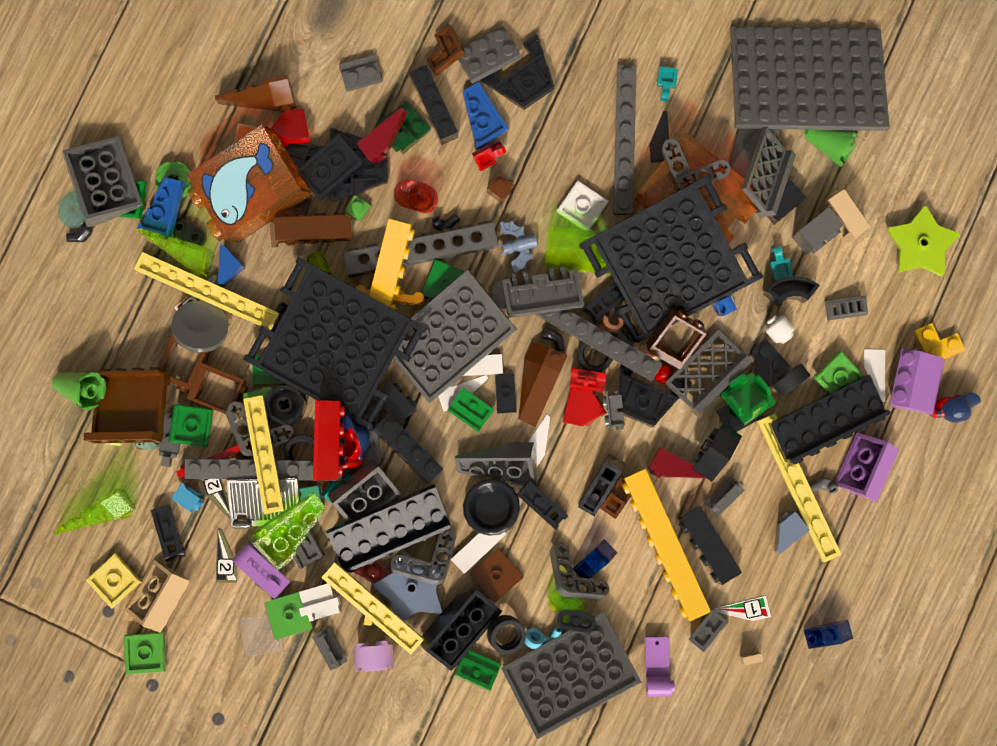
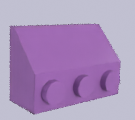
(917, 381)
(866, 466)

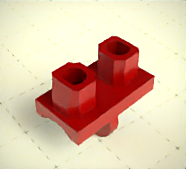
(587, 380)

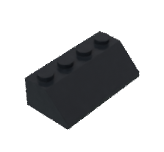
(459, 626)

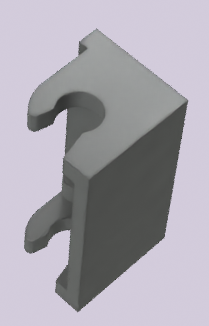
(708, 631)

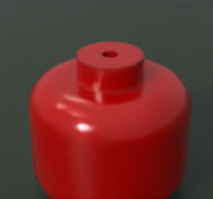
(664, 374)

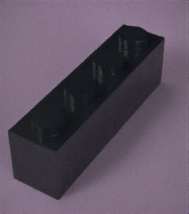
(433, 104)
(407, 449)
(709, 544)

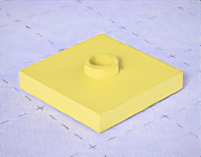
(113, 580)

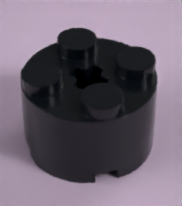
(289, 415)

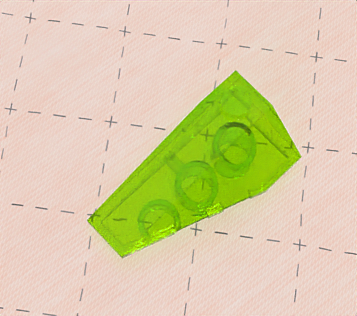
(285, 532)

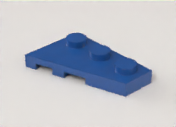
(483, 116)
(163, 212)

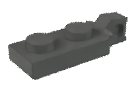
(168, 450)

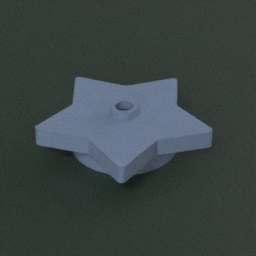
(406, 602)

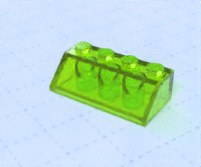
(564, 250)

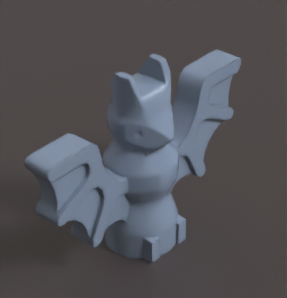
(521, 244)

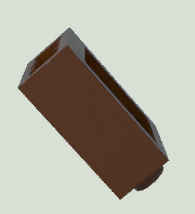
(667, 354)
(166, 357)
(200, 380)

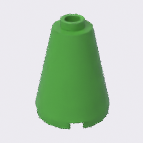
(833, 143)
(81, 388)

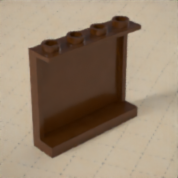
(131, 407)

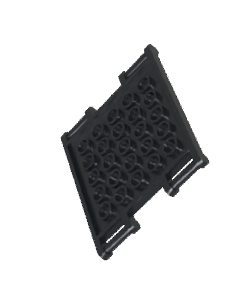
(671, 258)
(334, 342)

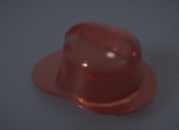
(416, 196)

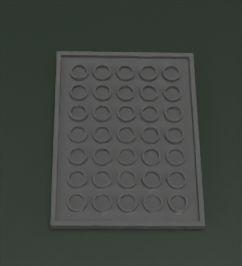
(808, 78)

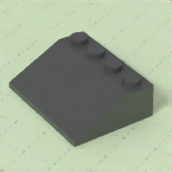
(102, 180)

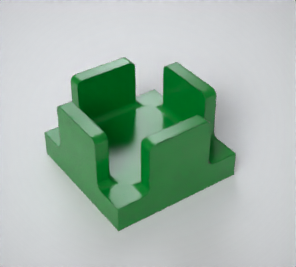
(748, 397)

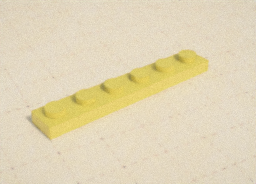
(263, 454)
(372, 608)

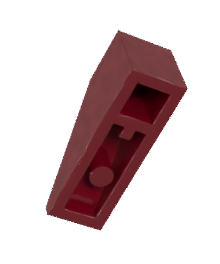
(381, 139)
(671, 466)

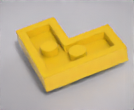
(931, 344)

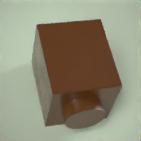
(499, 188)

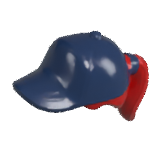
(956, 408)
(356, 443)

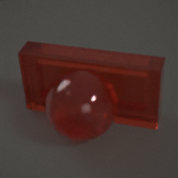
(373, 572)

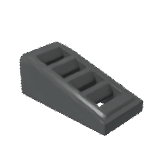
(853, 300)

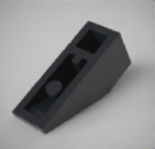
(601, 484)

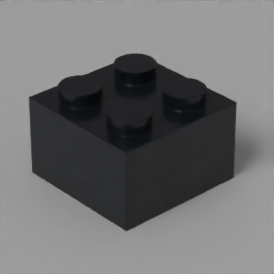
(716, 452)

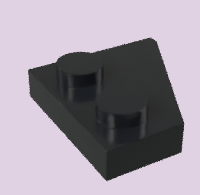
(768, 362)

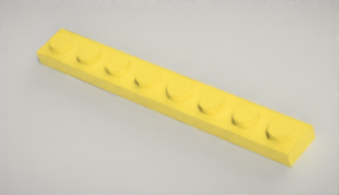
(207, 291)
(802, 497)

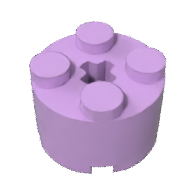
(373, 657)

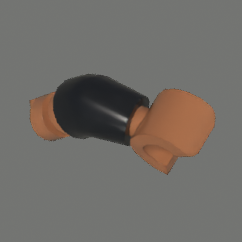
(622, 335)

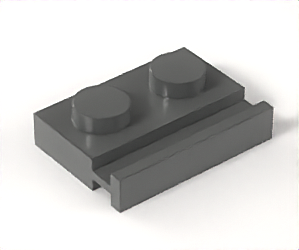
(360, 73)
(308, 551)

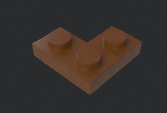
(449, 51)

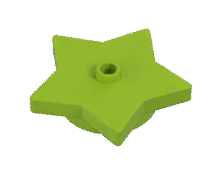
(912, 252)

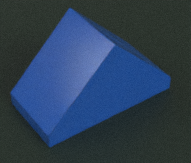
(228, 266)

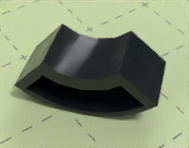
(791, 288)

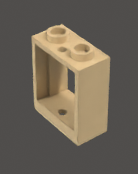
(848, 214)

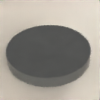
(199, 326)

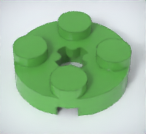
(173, 169)

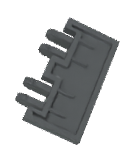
(543, 294)

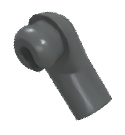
(824, 484)

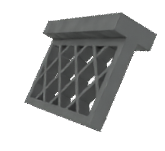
(776, 175)
(723, 381)

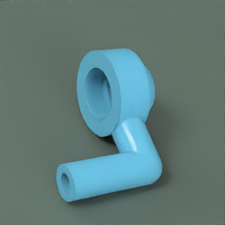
(535, 637)

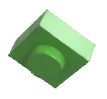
(357, 208)

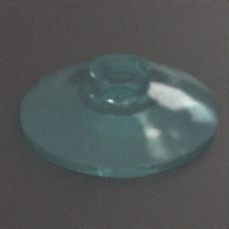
(69, 218)

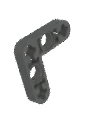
(686, 174)
(244, 439)
(429, 568)
(571, 581)

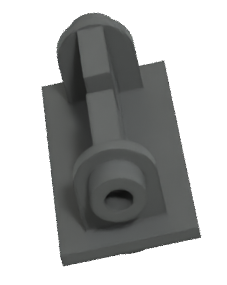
(612, 403)
(724, 496)
(329, 649)

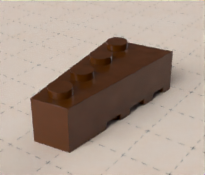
(310, 229)

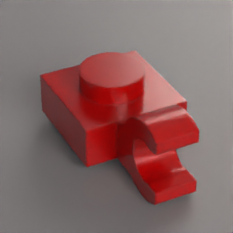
(486, 156)

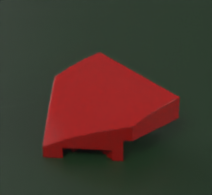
(292, 127)
(582, 407)

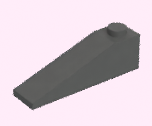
(744, 149)
(506, 462)

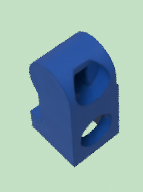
(725, 306)

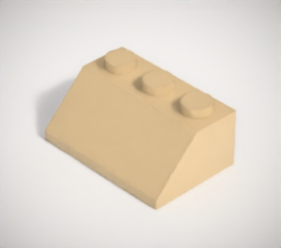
(157, 596)

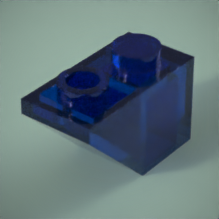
(595, 560)
(828, 634)

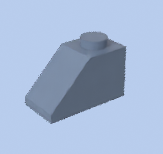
(789, 531)

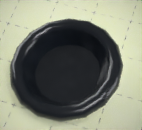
(491, 507)

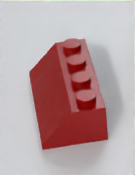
(327, 440)

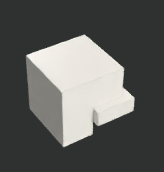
(319, 602)

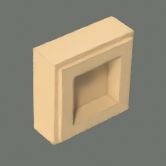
(751, 658)

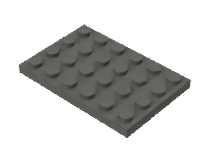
(460, 332)
(570, 676)

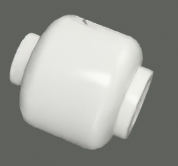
(779, 329)

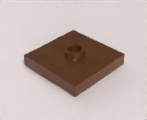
(496, 575)

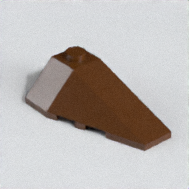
(273, 95)
(540, 374)

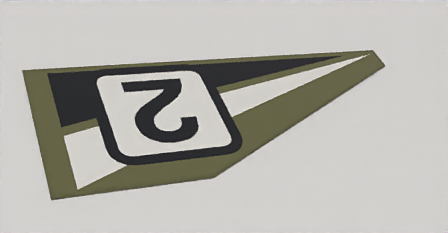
(215, 491)
(225, 568)

